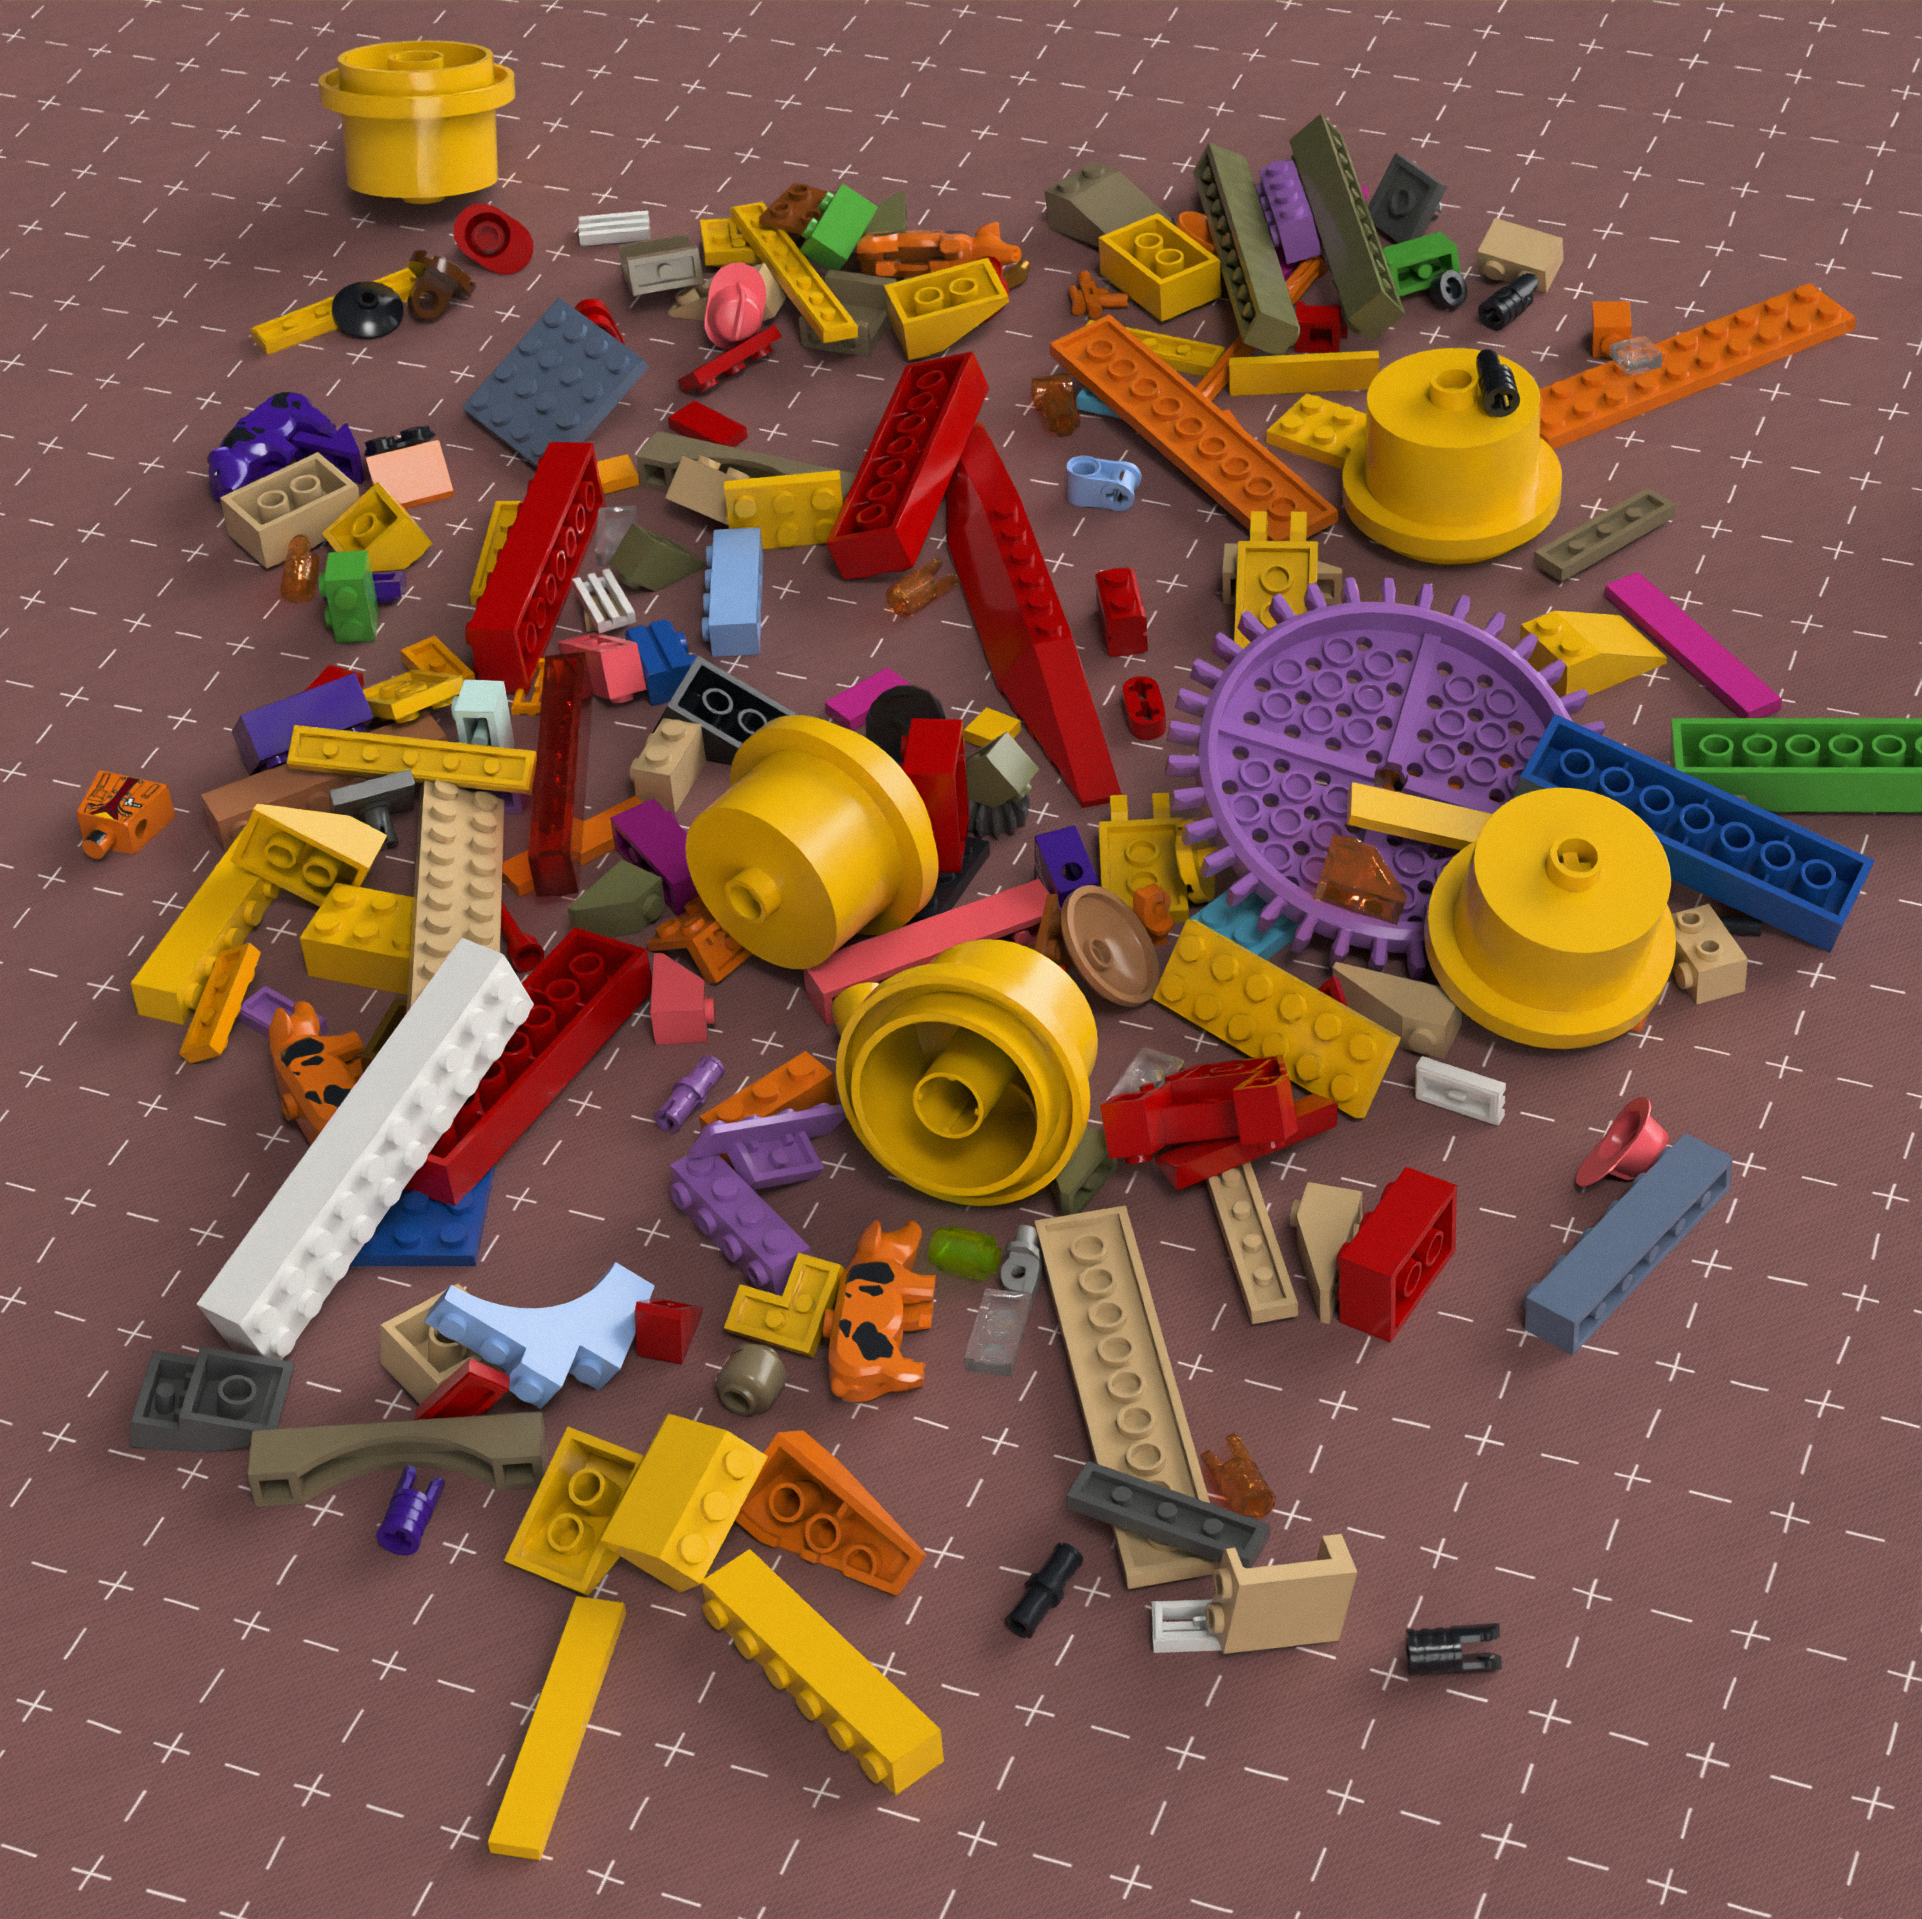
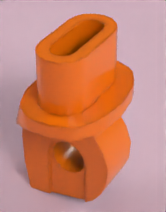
(1152, 908)

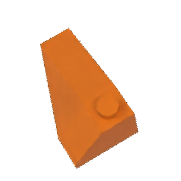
(826, 1516)

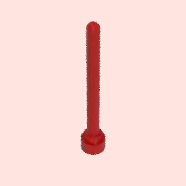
(522, 949)

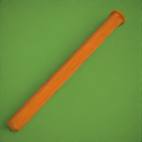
(1296, 284)

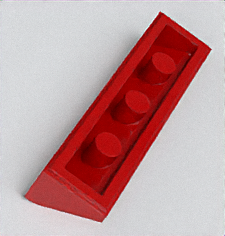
(1211, 1157)

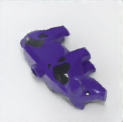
(263, 442)

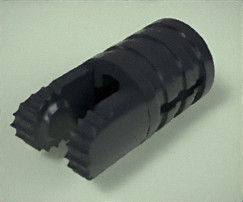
(1508, 302)
(1495, 383)
(1442, 1651)

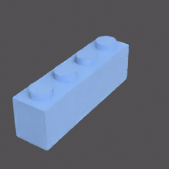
(733, 592)

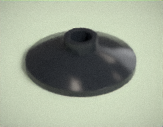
(367, 310)

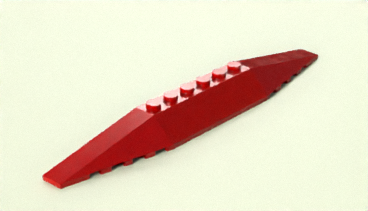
(1023, 620)

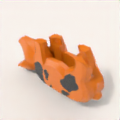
(926, 251)
(311, 1069)
(872, 1310)

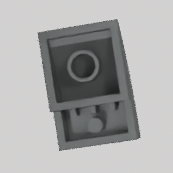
(208, 1400)

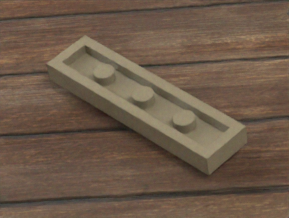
(1604, 534)

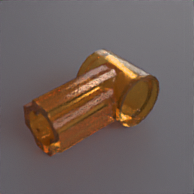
(1056, 399)

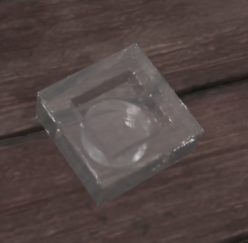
(1636, 355)

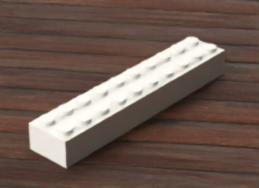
(367, 1153)

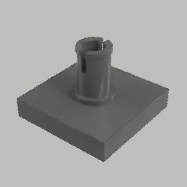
(1406, 200)
(375, 801)

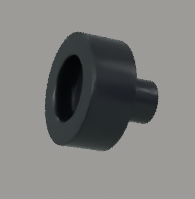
(1448, 289)

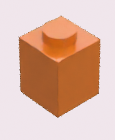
(1609, 325)

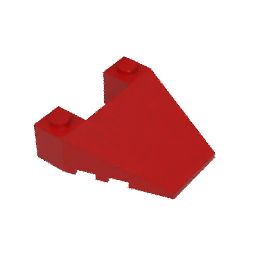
(1202, 1104)

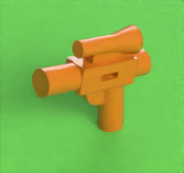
(1093, 299)

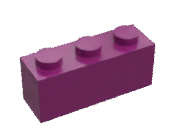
(657, 844)

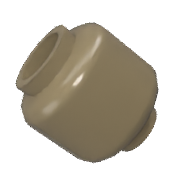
(751, 1379)

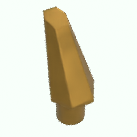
(1017, 274)

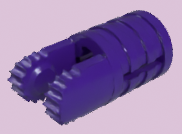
(408, 1514)

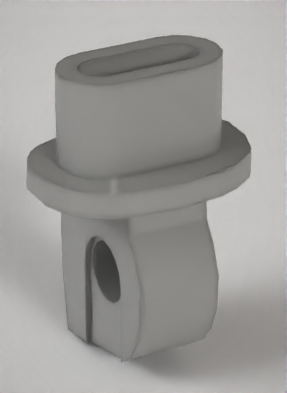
(1023, 1258)

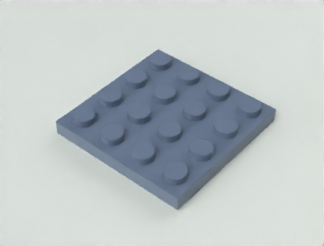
(555, 383)

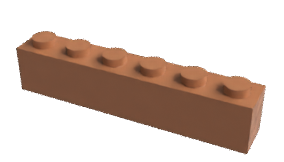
(231, 805)

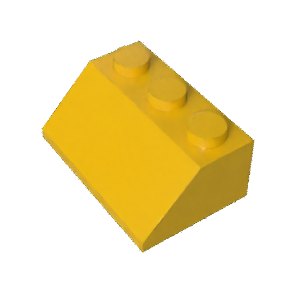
(682, 1501)

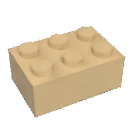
(287, 503)

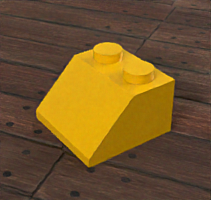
(382, 528)

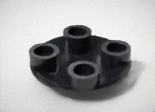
(409, 437)

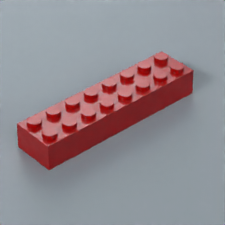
(908, 467)
(536, 566)
(579, 1003)

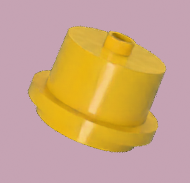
(418, 117)
(1444, 473)
(812, 843)
(1555, 921)
(971, 1072)

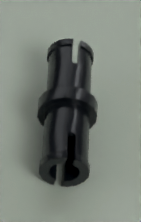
(1044, 1590)

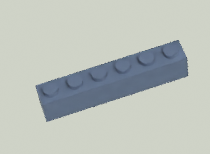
(1627, 1243)

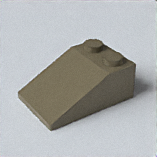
(1096, 203)

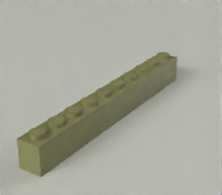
(1346, 229)
(1246, 251)

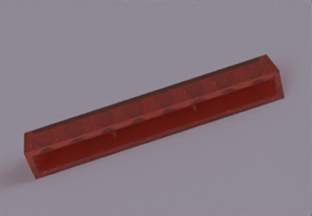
(561, 775)

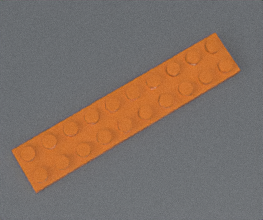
(1691, 363)
(1189, 428)

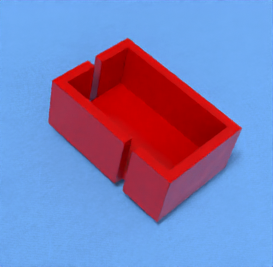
(941, 780)

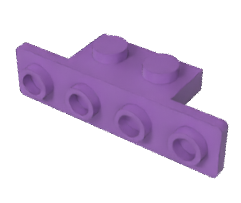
(772, 1147)

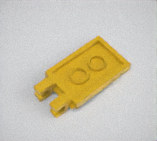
(1273, 569)
(1142, 854)

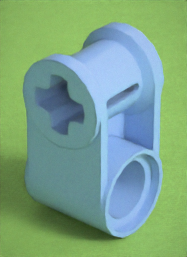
(1098, 485)

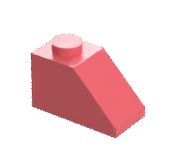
(679, 1004)

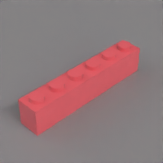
(1002, 916)

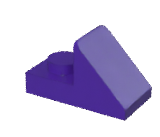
(339, 450)

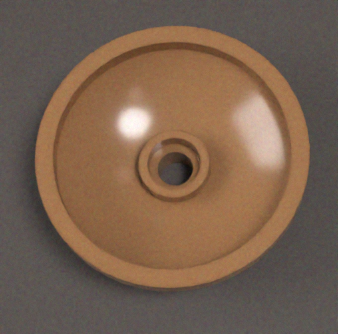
(1109, 946)

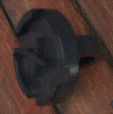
(892, 716)

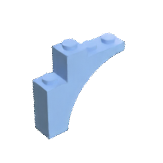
(547, 1343)

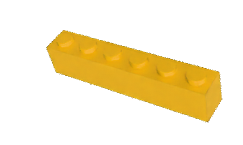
(213, 921)
(822, 1672)

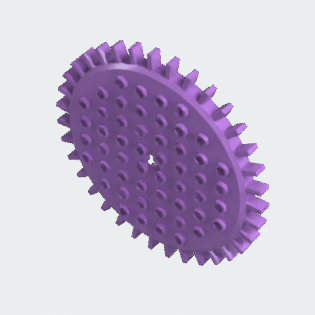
(1329, 641)

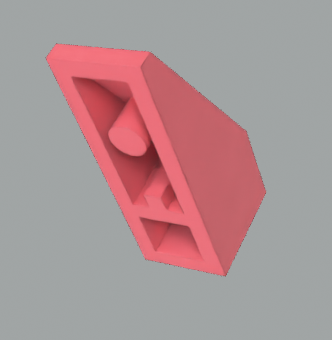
(612, 665)

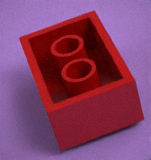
(1397, 1253)

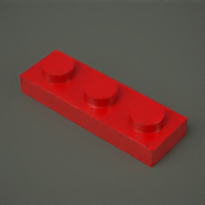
(730, 361)

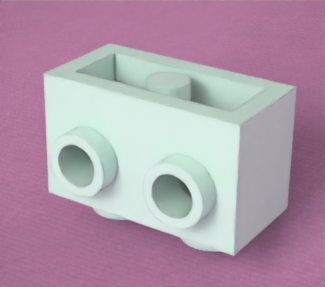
(483, 714)

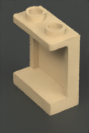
(1281, 1602)

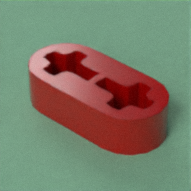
(1150, 707)

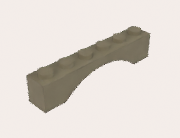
(664, 451)
(303, 1462)

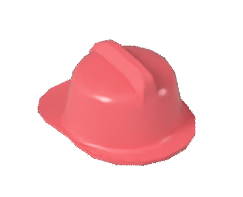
(734, 305)
(1628, 1146)

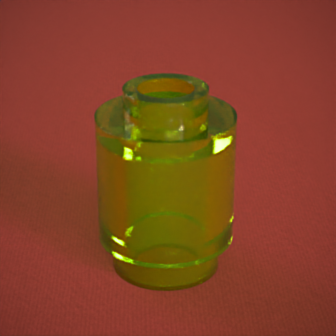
(964, 1252)

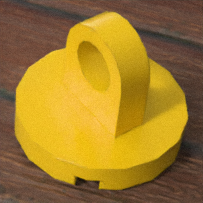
(1190, 862)

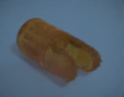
(299, 571)
(919, 589)
(1241, 1480)

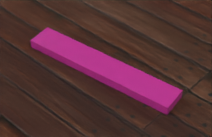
(1693, 647)

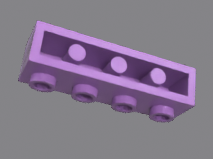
(1287, 211)
(737, 1220)

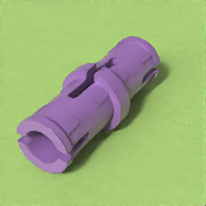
(689, 1093)

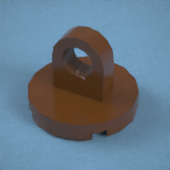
(439, 279)

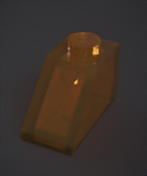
(1359, 881)

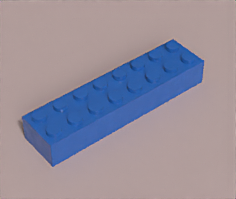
(1710, 835)

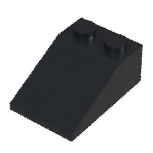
(723, 707)

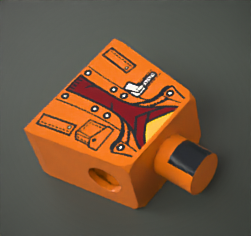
(122, 813)

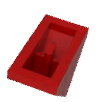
(665, 1328)

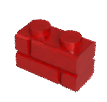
(1121, 612)

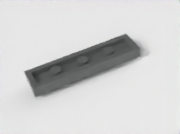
(1166, 1515)

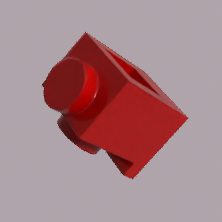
(1320, 328)

